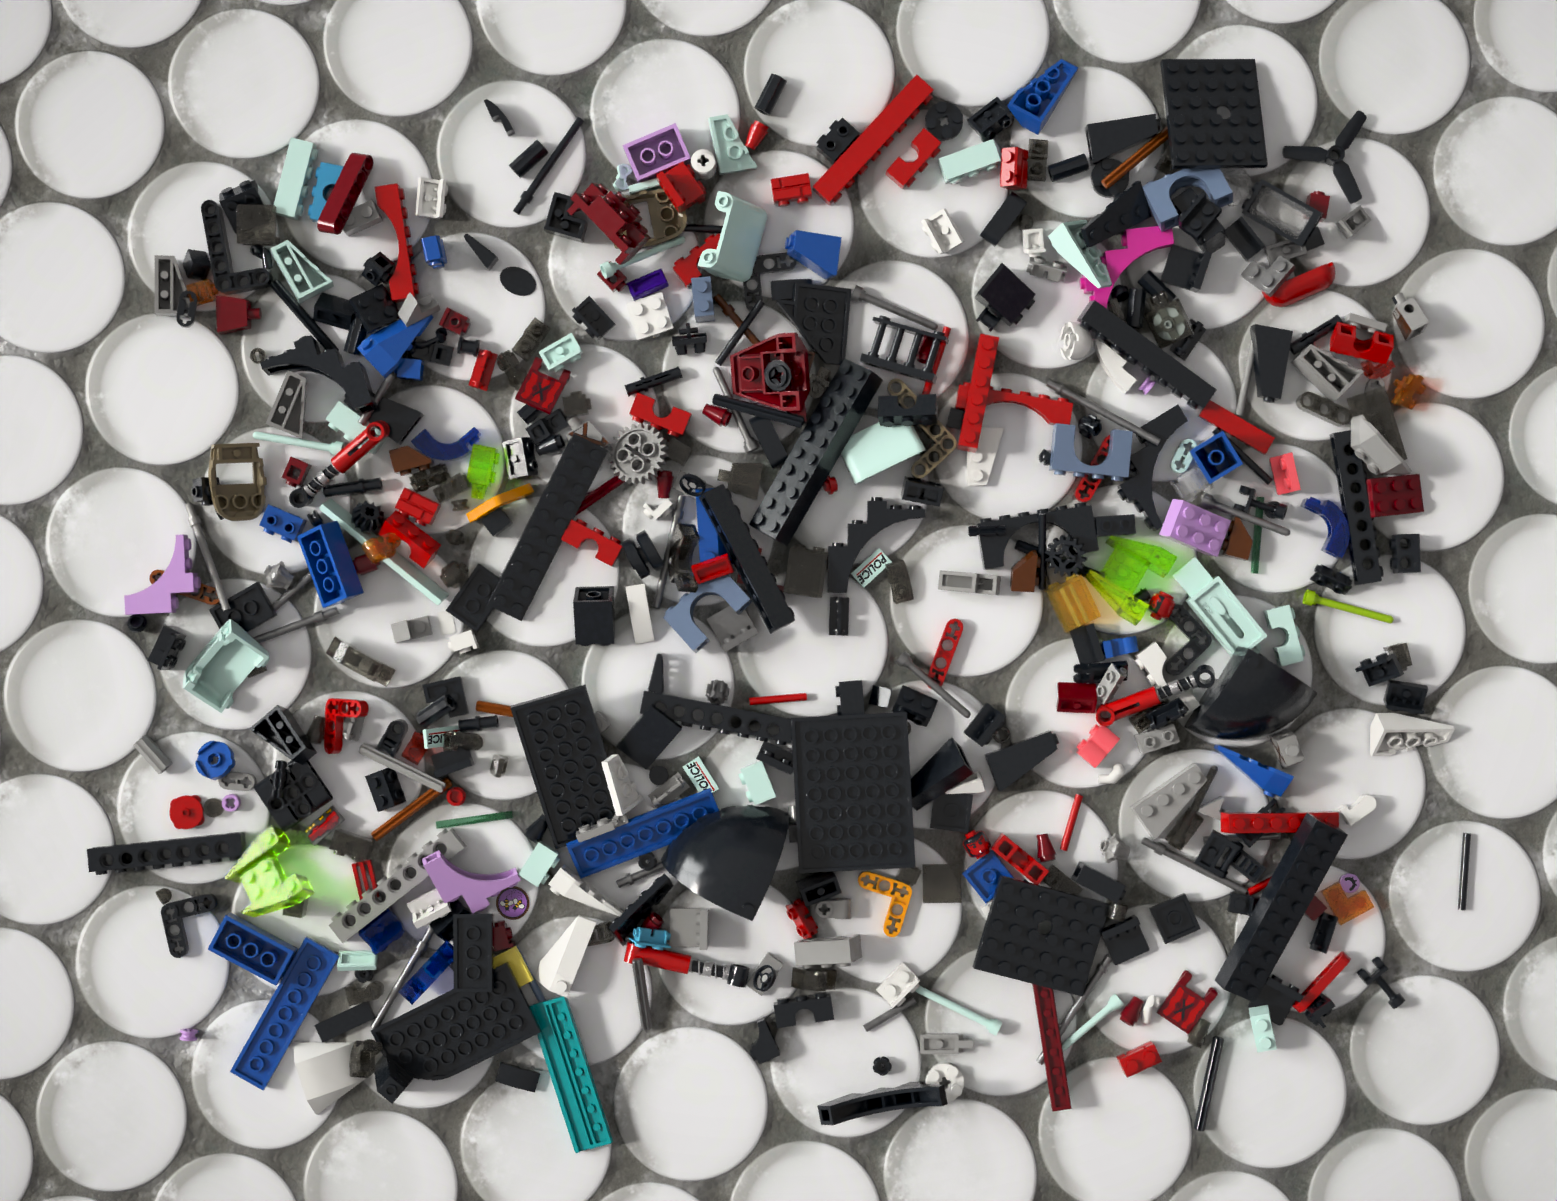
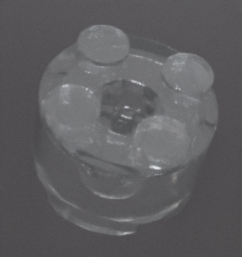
(1190, 484)

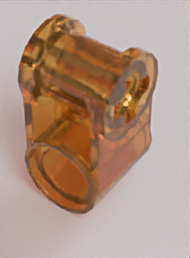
(381, 547)

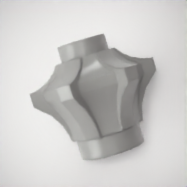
(278, 576)
(1114, 849)

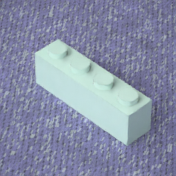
(294, 178)

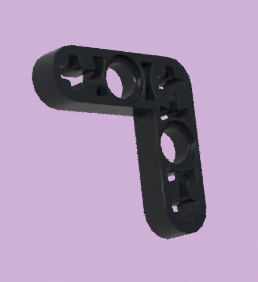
(760, 269)
(1192, 643)
(180, 913)

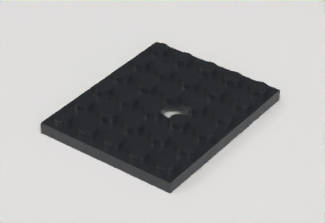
(1195, 130)
(1051, 960)

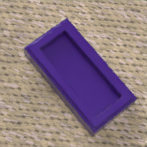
(647, 284)

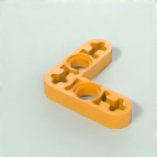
(498, 501)
(896, 899)

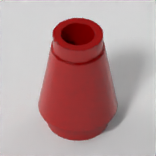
(756, 134)

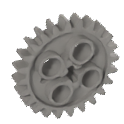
(648, 439)

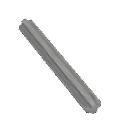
(402, 768)

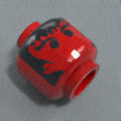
(1161, 605)
(976, 844)

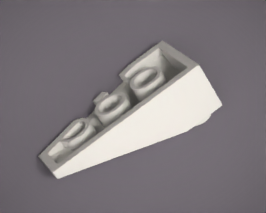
(1397, 732)
(571, 886)
(562, 962)

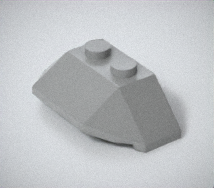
(1375, 449)

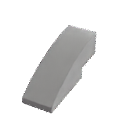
(969, 582)

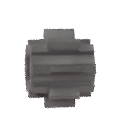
(717, 692)

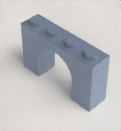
(1159, 192)
(1065, 460)
(681, 615)

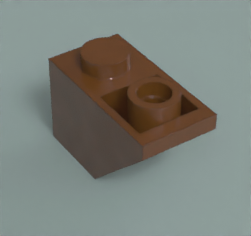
(407, 459)
(1238, 541)
(1024, 573)

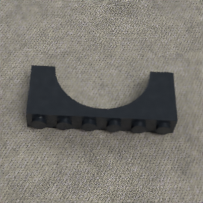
(1074, 521)

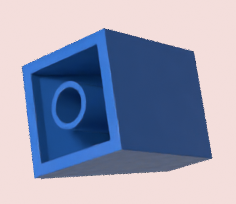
(815, 252)
(1216, 457)

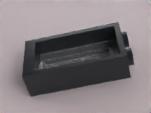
(1281, 212)

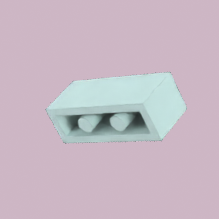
(969, 162)
(347, 420)

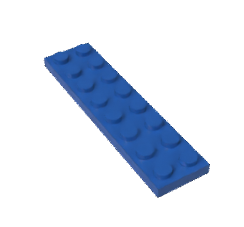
(641, 834)
(285, 1013)

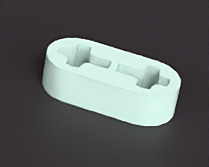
(1179, 453)

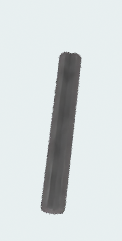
(642, 995)

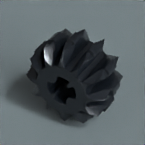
(367, 517)

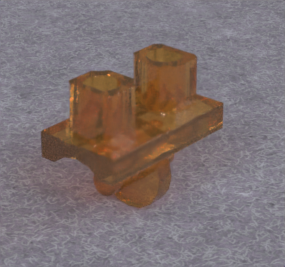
(1406, 389)

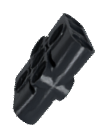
(289, 812)

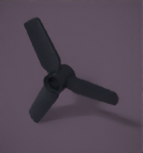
(1340, 168)

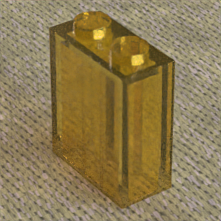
(1072, 602)

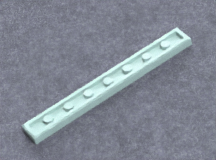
(397, 562)

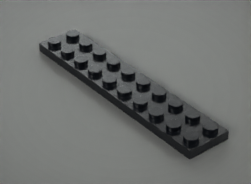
(546, 527)

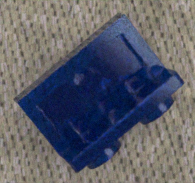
(382, 931)

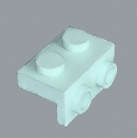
(560, 353)

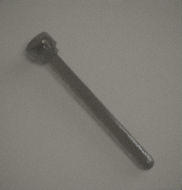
(1178, 839)

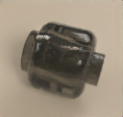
(454, 574)

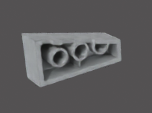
(1167, 800)

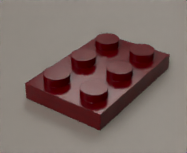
(1395, 495)

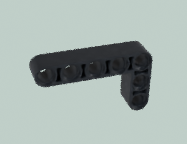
(224, 256)

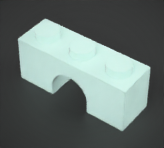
(1290, 650)

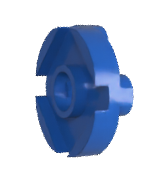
(205, 757)

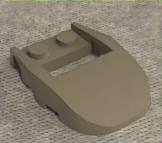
(664, 217)
(237, 501)

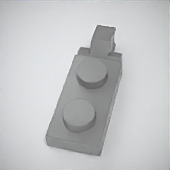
(603, 825)
(943, 1043)

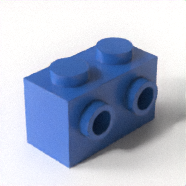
(282, 522)

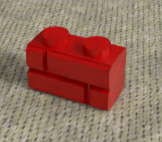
(1014, 168)
(791, 189)
(417, 506)
(1139, 1059)

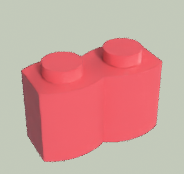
(1097, 745)

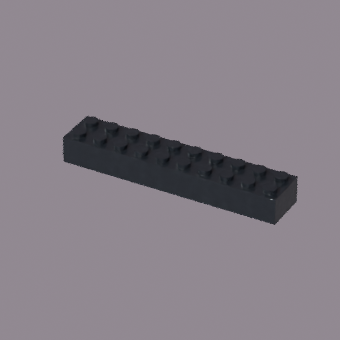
(816, 451)
(1280, 907)

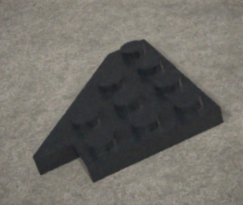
(821, 318)

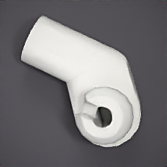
(1113, 777)
(1148, 1008)

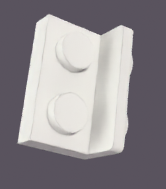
(898, 985)

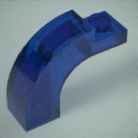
(445, 452)
(1336, 522)
(428, 973)

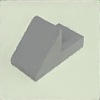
(1353, 222)
(416, 310)
(411, 629)
(1212, 808)

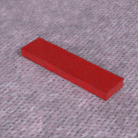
(1236, 427)

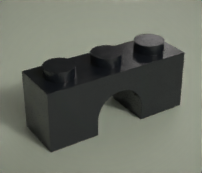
(923, 412)
(786, 1009)

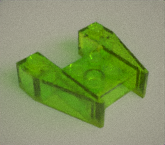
(1124, 572)
(265, 878)

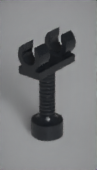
(1279, 511)
(1395, 999)

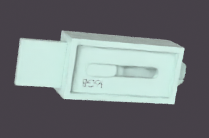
(1219, 608)

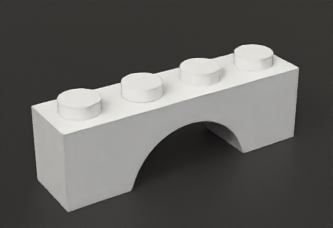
(1152, 661)

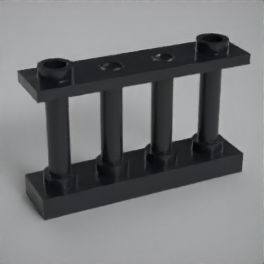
(908, 368)

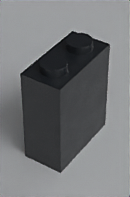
(1098, 882)

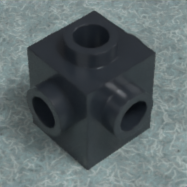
(377, 269)
(201, 491)

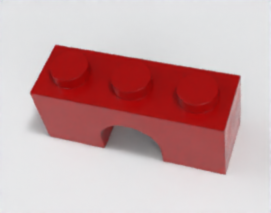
(903, 172)
(687, 267)
(1374, 349)
(675, 422)
(578, 533)
(421, 544)
(1019, 859)

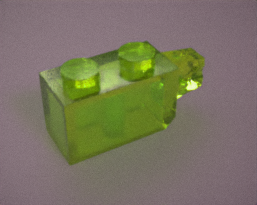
(481, 469)

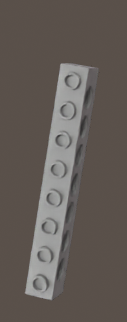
(345, 930)

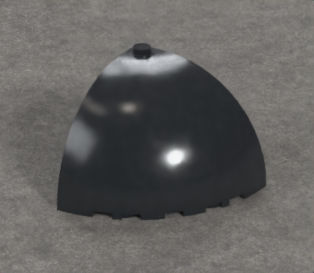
(1249, 699)
(730, 856)

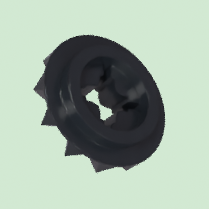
(772, 370)

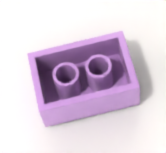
(656, 153)
(1195, 527)

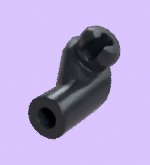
(264, 254)

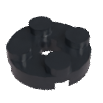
(942, 110)
(1098, 174)

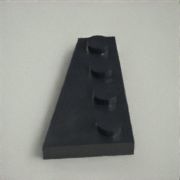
(640, 909)

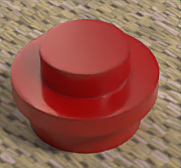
(830, 485)
(456, 796)

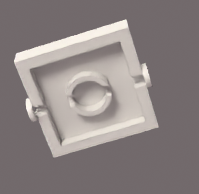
(650, 316)

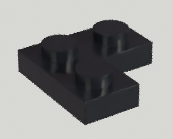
(453, 688)

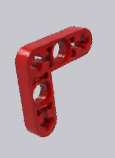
(334, 744)

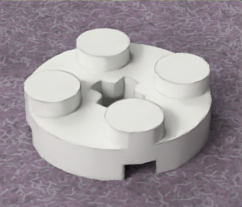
(951, 1073)

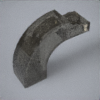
(680, 557)
(360, 662)

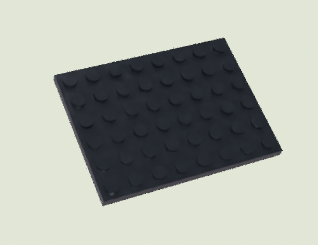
(853, 792)

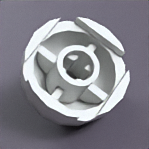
(1076, 341)

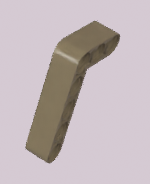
(936, 439)

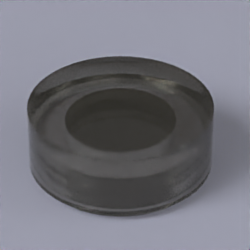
(213, 807)

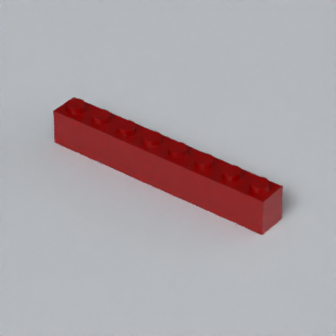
(873, 139)

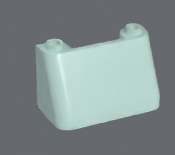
(738, 239)
(879, 449)
(224, 666)

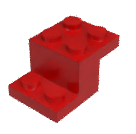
(681, 187)

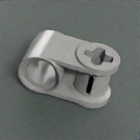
(837, 908)

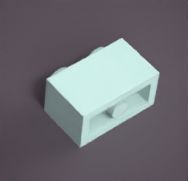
(758, 783)
(539, 863)
(1262, 1028)

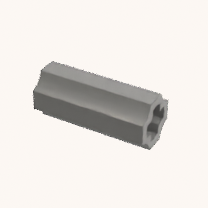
(152, 754)

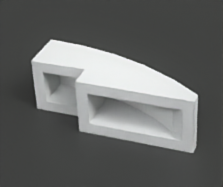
(1112, 365)
(640, 613)

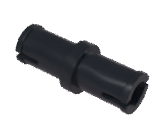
(478, 723)

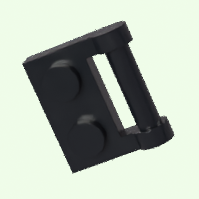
(1214, 849)

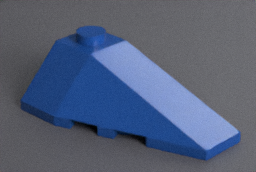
(1037, 101)
(388, 345)
(709, 542)
(1265, 777)

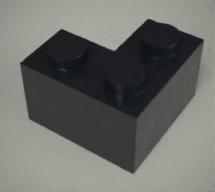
(560, 221)

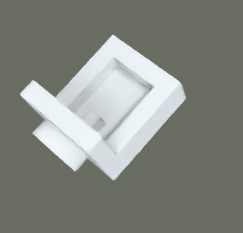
(1033, 242)
(664, 509)

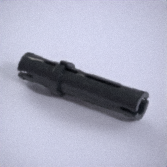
(1314, 335)
(653, 381)
(360, 486)

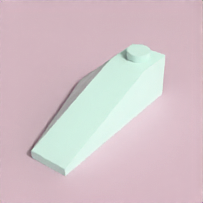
(1071, 245)

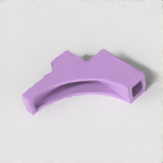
(177, 578)
(476, 888)

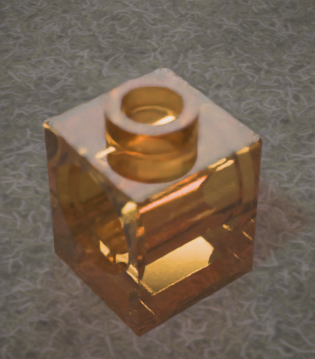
(204, 290)

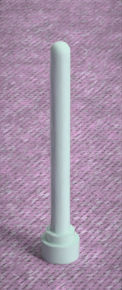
(608, 269)
(333, 448)
(1113, 1004)
(991, 1025)

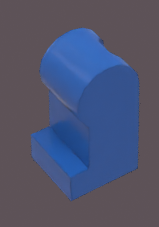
(1119, 646)

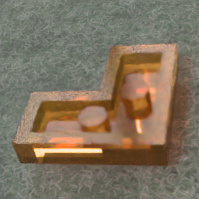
(1344, 907)

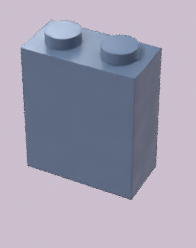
(703, 299)

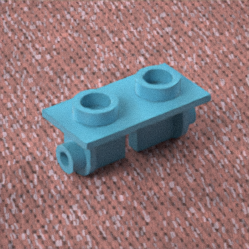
(643, 937)

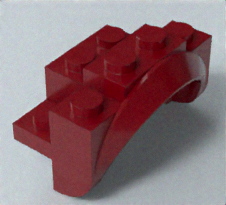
(613, 217)

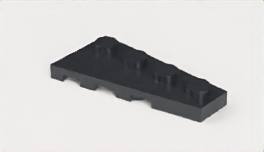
(1118, 216)

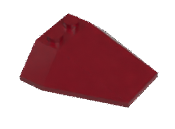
(749, 369)

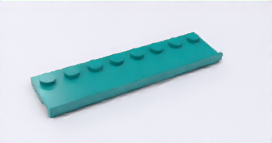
(571, 1075)

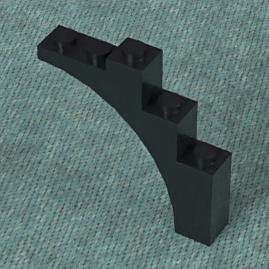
(330, 364)
(1143, 463)
(858, 534)
(881, 1100)

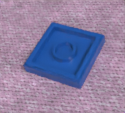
(984, 875)

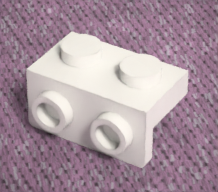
(431, 198)
(942, 232)
(428, 908)

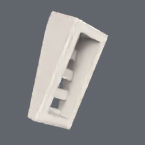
(972, 784)

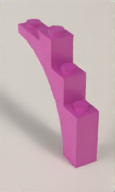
(1137, 243)

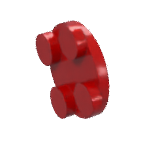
(187, 812)

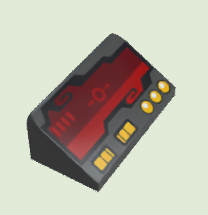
(324, 825)

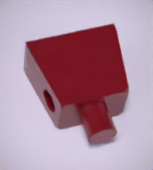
(234, 314)

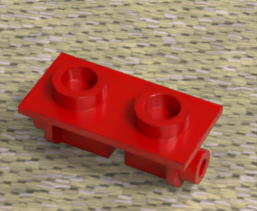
(483, 369)
(796, 912)

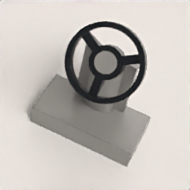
(688, 483)
(765, 974)

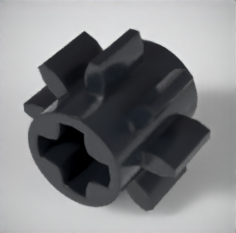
(1089, 426)

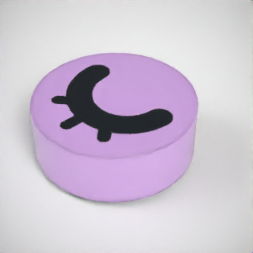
(1349, 882)

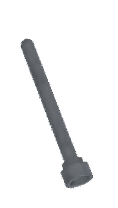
(859, 295)
(750, 443)
(1209, 503)
(905, 661)

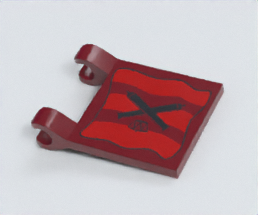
(540, 389)
(1185, 1006)

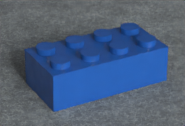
(330, 564)
(252, 948)

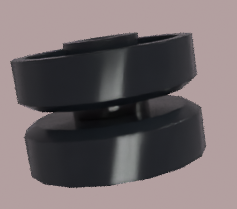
(642, 555)

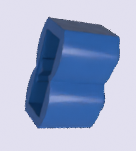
(434, 251)

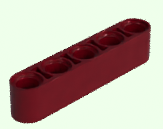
(345, 193)

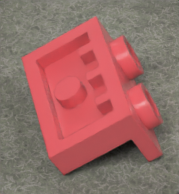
(1284, 474)

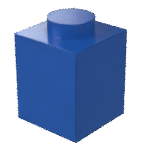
(410, 369)

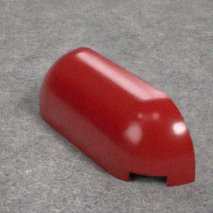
(1303, 286)

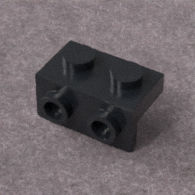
(593, 318)
(1381, 669)
(1405, 697)
(916, 704)
(984, 725)
(385, 789)

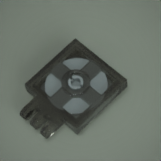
(1167, 320)

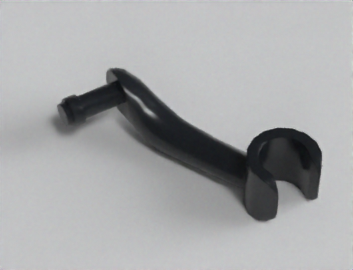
(441, 334)

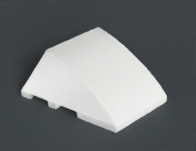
(324, 1071)

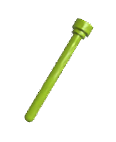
(1311, 597)

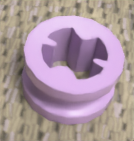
(1146, 385)
(237, 803)
(188, 1034)

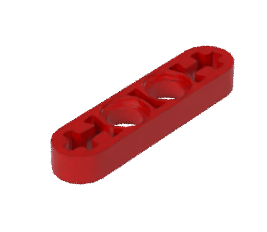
(1081, 487)
(947, 655)
(1322, 981)

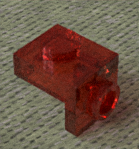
(1380, 370)
(415, 749)

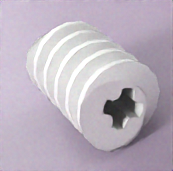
(698, 158)

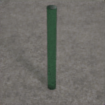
(1256, 540)
(474, 819)

